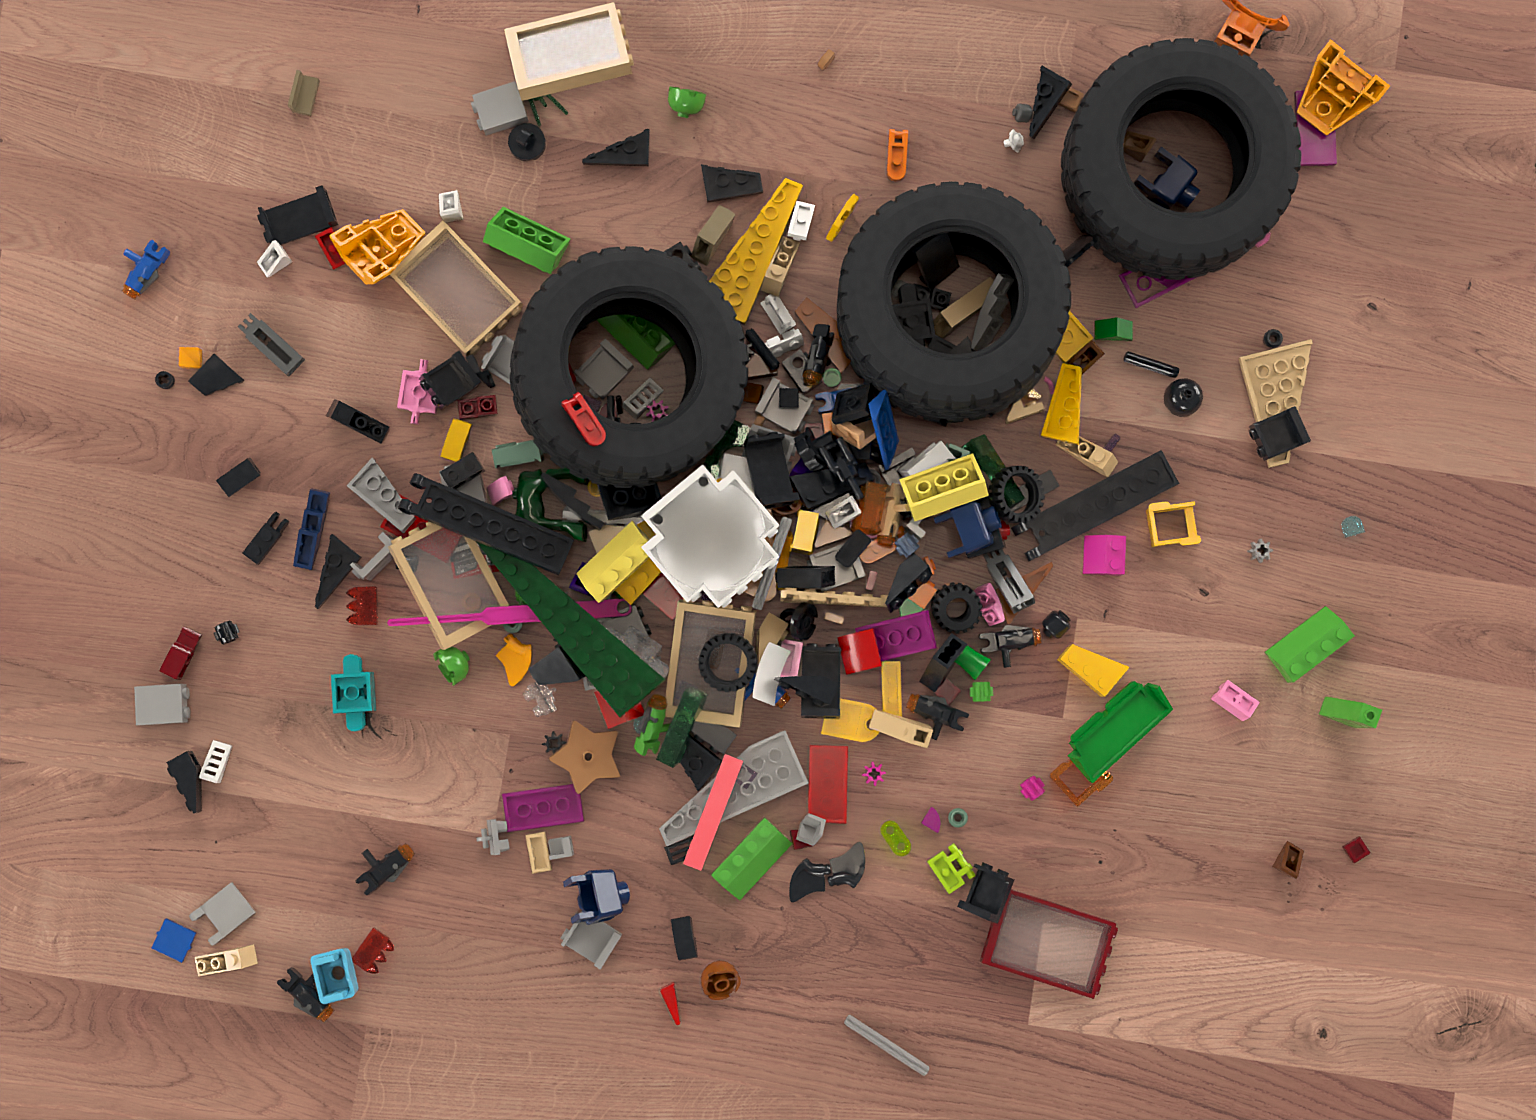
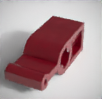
(180, 653)

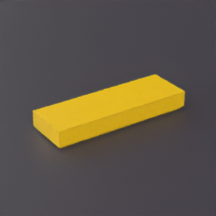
(891, 687)

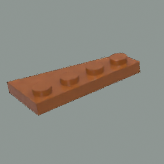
(810, 315)

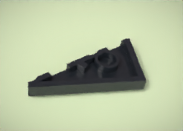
(1049, 94)
(630, 152)
(335, 568)

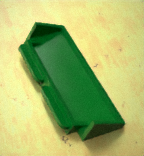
(1118, 728)

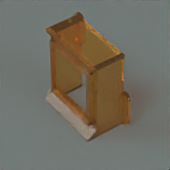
(871, 509)
(1102, 782)

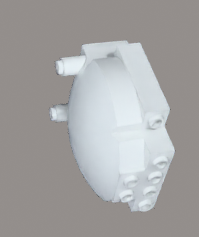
(711, 537)

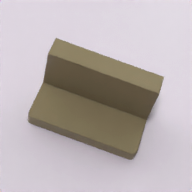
(303, 94)

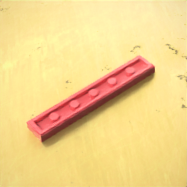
(713, 812)

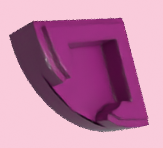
(932, 820)

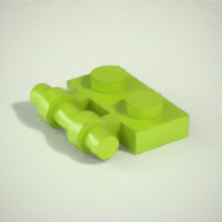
(945, 870)

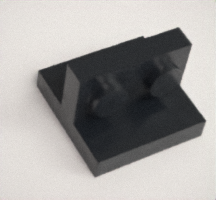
(853, 405)

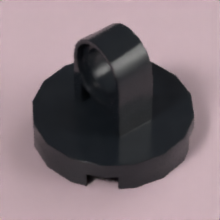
(526, 142)
(802, 620)

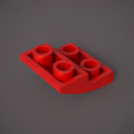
(859, 651)

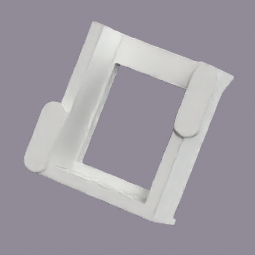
(931, 457)

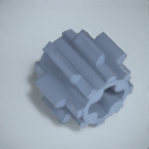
(907, 544)

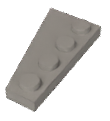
(380, 494)

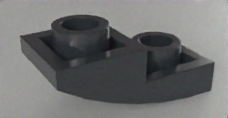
(938, 298)
(684, 938)

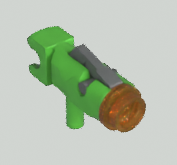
(652, 725)

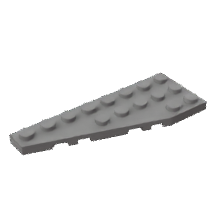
(777, 775)

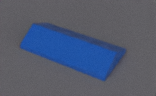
(884, 427)

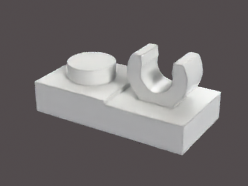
(801, 221)

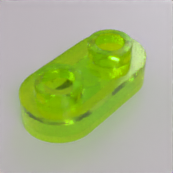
(895, 838)

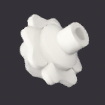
(1015, 141)

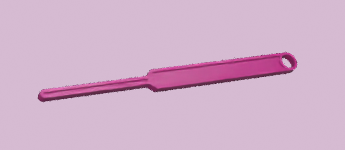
(515, 614)

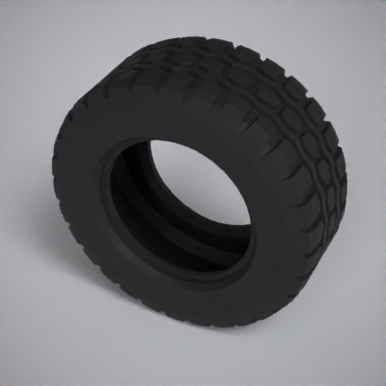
(1229, 96)
(980, 227)
(676, 301)

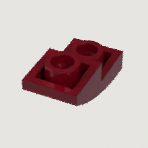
(477, 407)

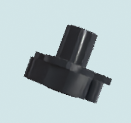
(809, 447)

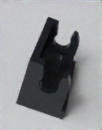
(238, 477)

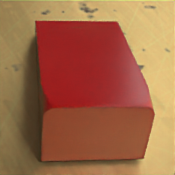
(329, 248)
(669, 995)

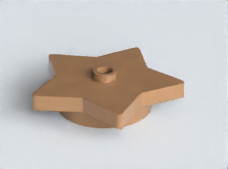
(572, 756)

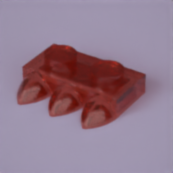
(364, 606)
(371, 951)

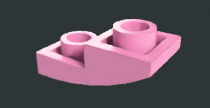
(500, 490)
(992, 608)

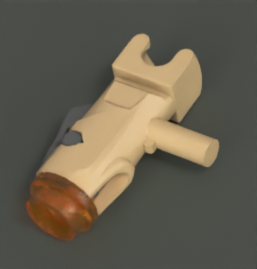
(891, 514)

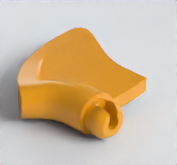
(515, 658)

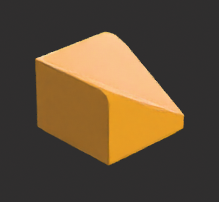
(190, 357)

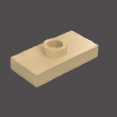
(538, 852)

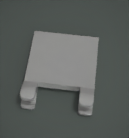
(225, 910)

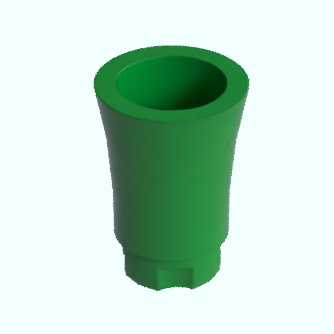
(972, 662)

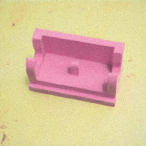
(792, 663)
(1235, 700)

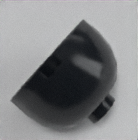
(1177, 402)

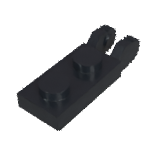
(265, 539)

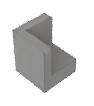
(810, 829)
(560, 847)

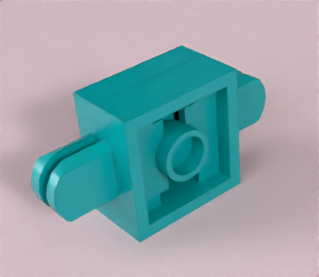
(353, 692)

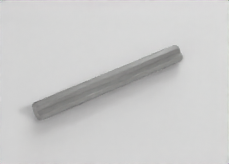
(768, 574)
(886, 1045)

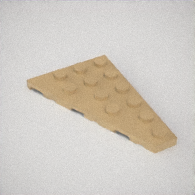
(1276, 383)
(791, 595)

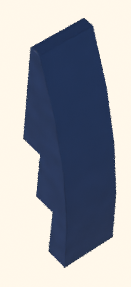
(311, 529)

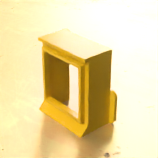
(1189, 518)
(805, 532)

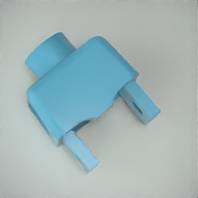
(327, 985)

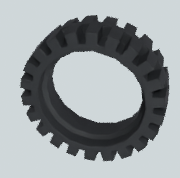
(1034, 494)
(743, 644)

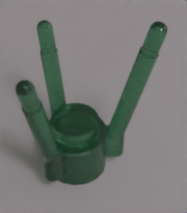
(545, 105)

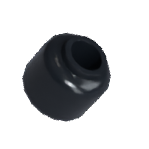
(1056, 624)

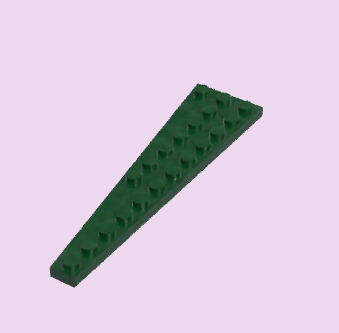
(601, 656)

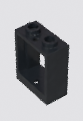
(805, 576)

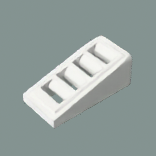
(635, 413)
(209, 759)

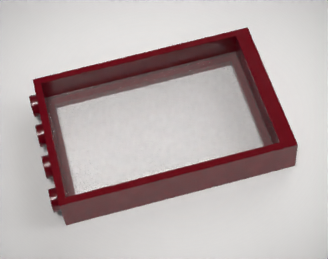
(1050, 944)

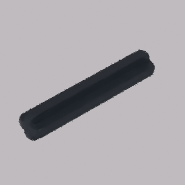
(762, 349)
(1151, 364)

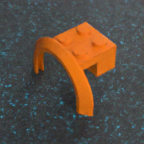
(1245, 27)

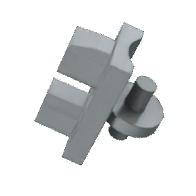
(494, 828)

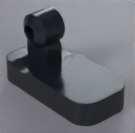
(852, 548)

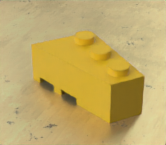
(1092, 669)

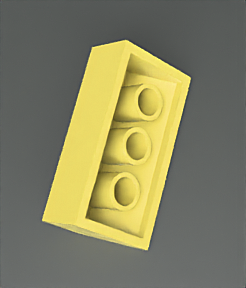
(944, 487)
(614, 562)

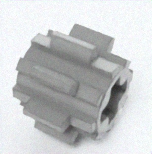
(1257, 555)

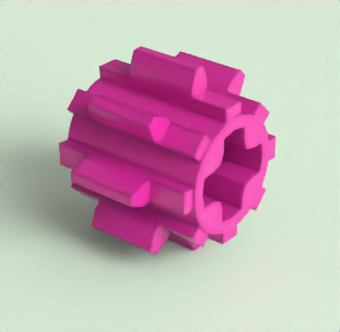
(655, 406)
(878, 777)
(1032, 788)

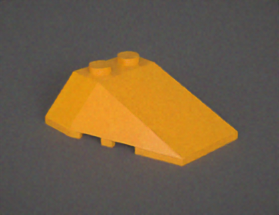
(1337, 90)
(377, 245)

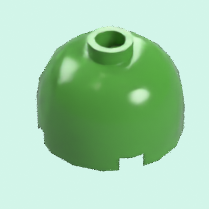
(685, 101)
(452, 664)

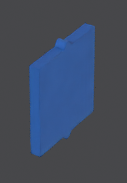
(174, 940)

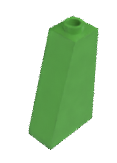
(1350, 712)

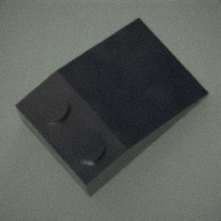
(628, 502)

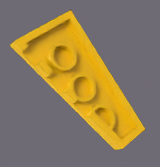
(1064, 410)

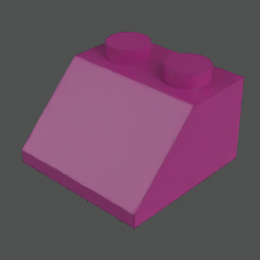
(1104, 555)

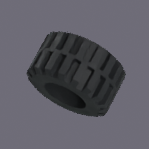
(964, 621)

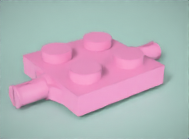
(412, 395)

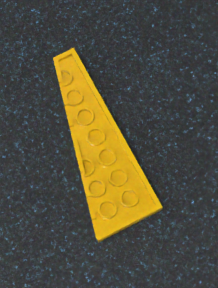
(749, 259)

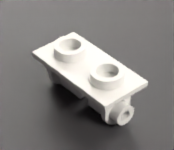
(778, 313)
(792, 340)

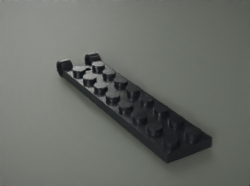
(1099, 503)
(488, 525)

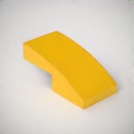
(456, 440)

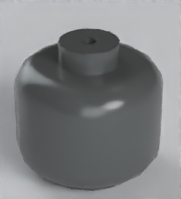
(1022, 112)

